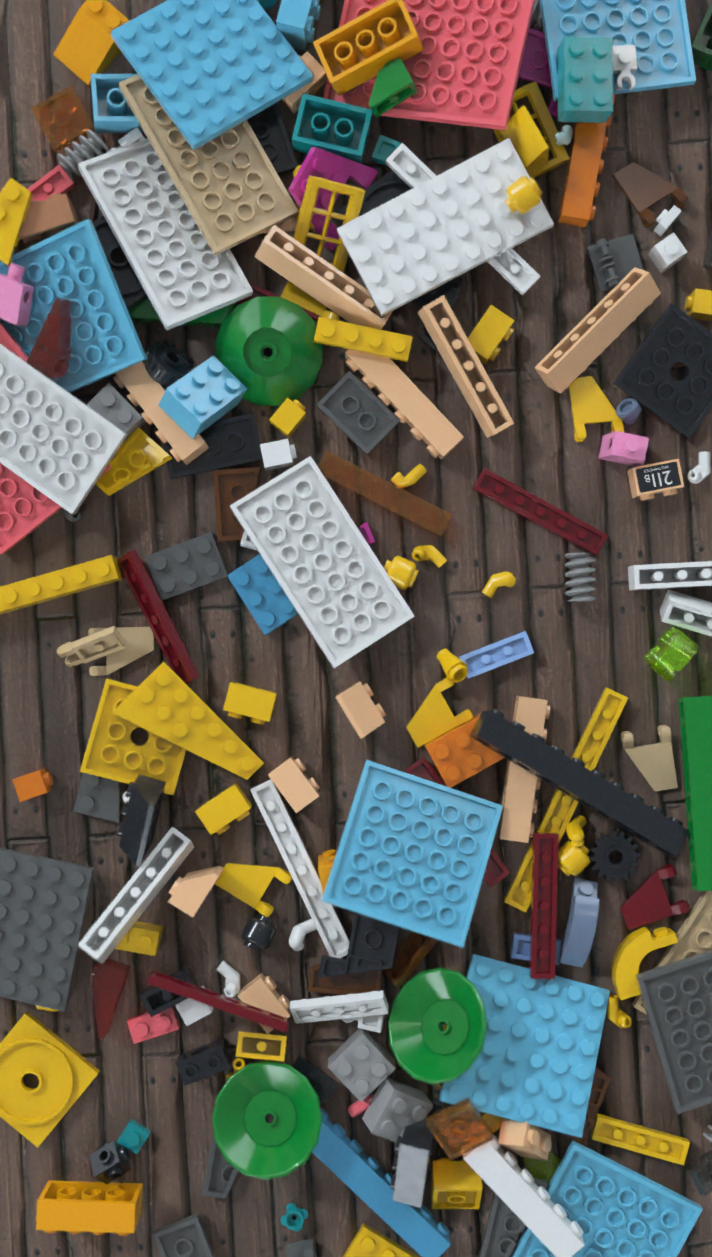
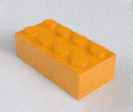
(366, 44)
(89, 1207)

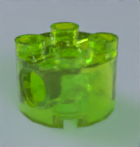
(671, 654)

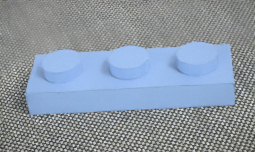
(497, 654)

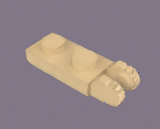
(92, 647)

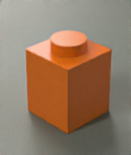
(33, 784)

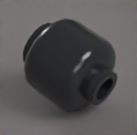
(258, 933)

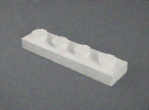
(339, 1007)

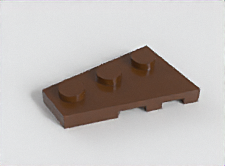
(344, 984)
(598, 1090)

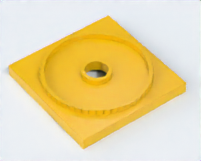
(116, 757)
(61, 1076)

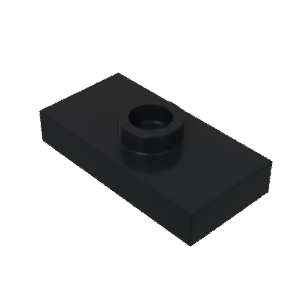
(320, 1081)

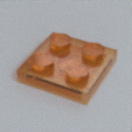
(62, 118)
(459, 1128)

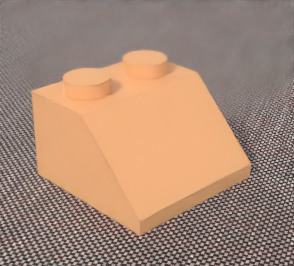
(360, 708)
(192, 889)

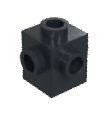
(110, 1162)

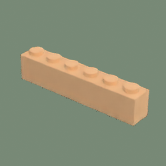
(319, 279)
(598, 329)
(465, 366)
(147, 394)
(407, 401)
(520, 784)

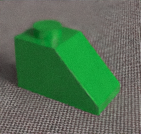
(391, 87)

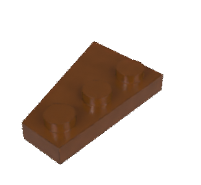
(230, 487)

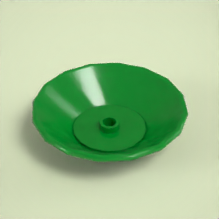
(289, 334)
(418, 1023)
(242, 1126)

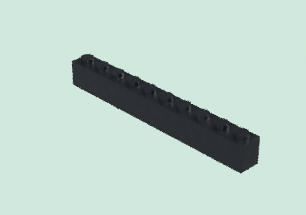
(579, 783)

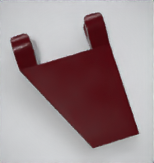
(650, 901)

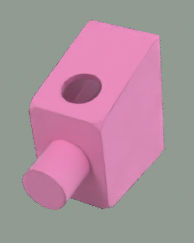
(15, 296)
(625, 448)

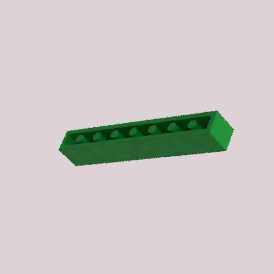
(696, 745)

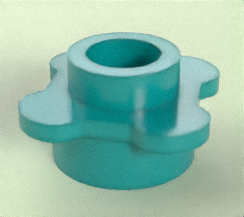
(289, 1222)

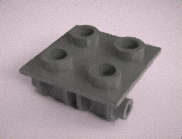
(614, 260)

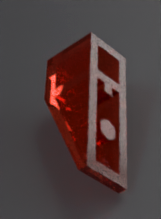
(53, 344)
(107, 990)

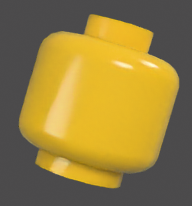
(523, 195)
(401, 572)
(572, 859)

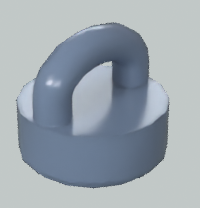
(628, 410)

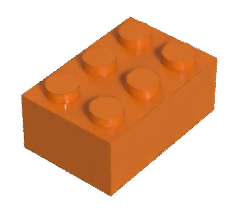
(459, 755)

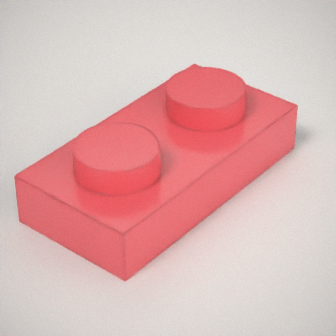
(53, 182)
(146, 1027)

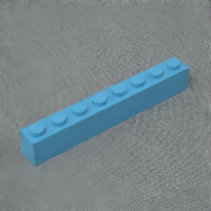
(372, 1185)

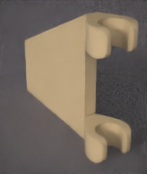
(138, 643)
(653, 760)

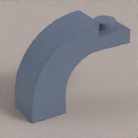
(581, 923)

